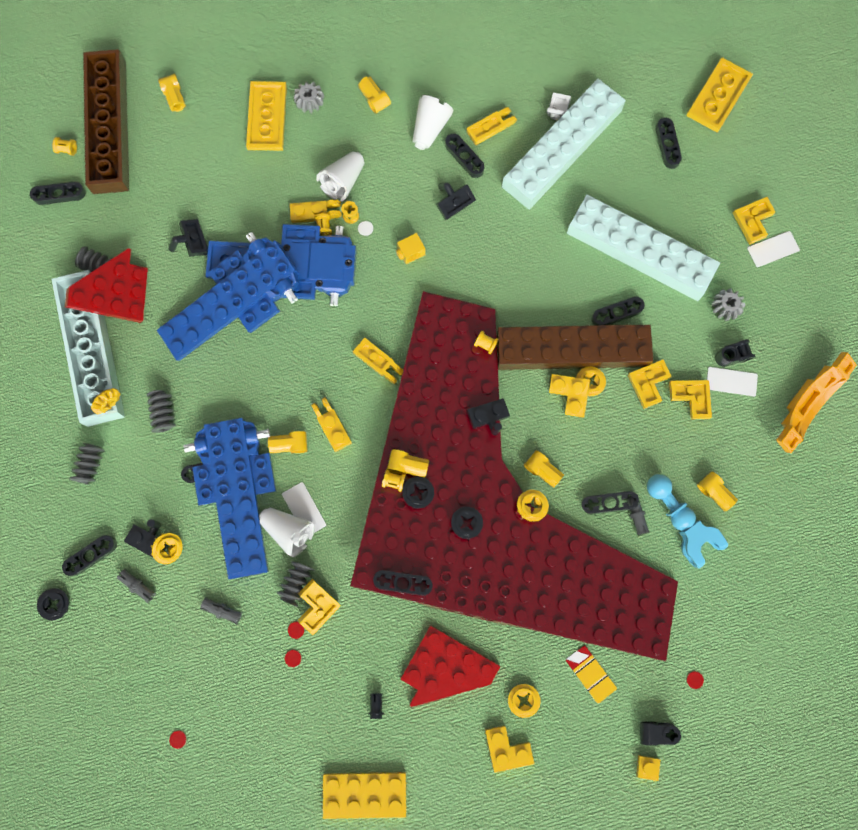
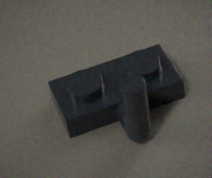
(455, 200)
(192, 237)
(488, 415)
(143, 539)

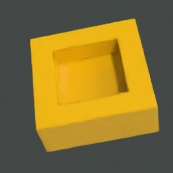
(648, 768)

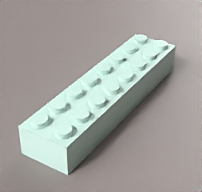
(563, 144)
(643, 248)
(87, 355)

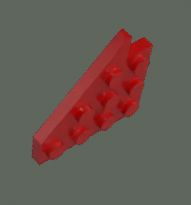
(111, 290)
(446, 668)

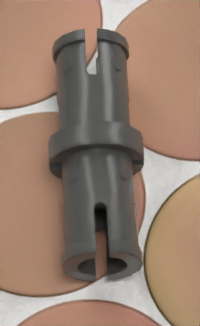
(638, 517)
(136, 586)
(221, 610)

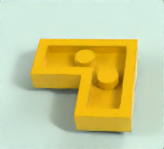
(750, 219)
(644, 382)
(576, 390)
(697, 394)
(321, 608)
(505, 756)

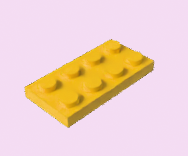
(719, 95)
(266, 116)
(364, 795)

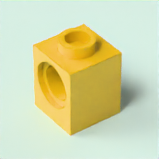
(410, 248)

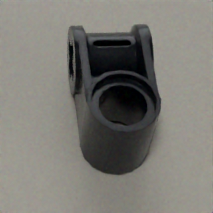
(737, 352)
(655, 733)

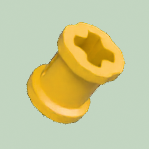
(64, 146)
(354, 216)
(323, 221)
(486, 342)
(393, 480)

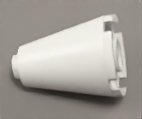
(430, 120)
(341, 175)
(287, 530)

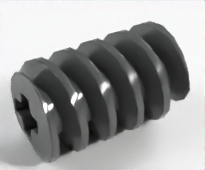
(89, 260)
(160, 411)
(86, 465)
(294, 583)

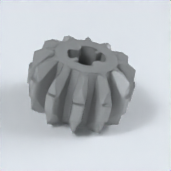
(308, 97)
(728, 297)

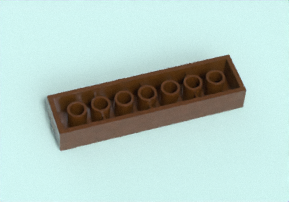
(105, 122)
(574, 347)

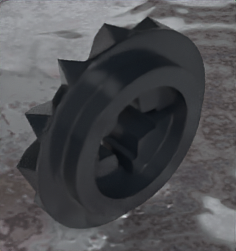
(422, 484)
(467, 513)
(44, 603)

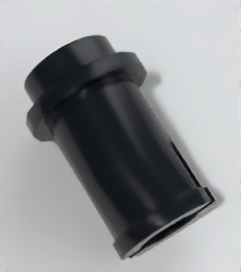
(376, 706)

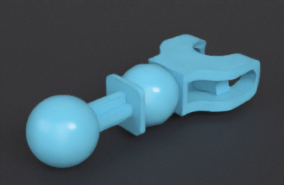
(683, 518)

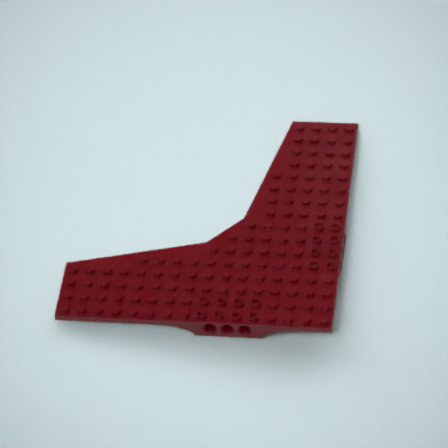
(515, 569)

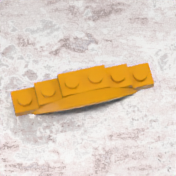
(811, 399)

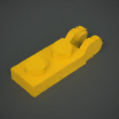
(490, 126)
(307, 211)
(377, 359)
(332, 427)

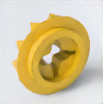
(599, 379)
(105, 400)
(539, 500)
(174, 550)
(533, 698)

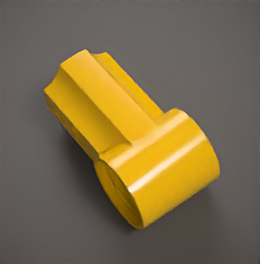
(171, 89)
(376, 98)
(294, 443)
(401, 462)
(539, 465)
(713, 487)

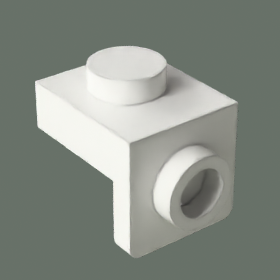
(558, 106)

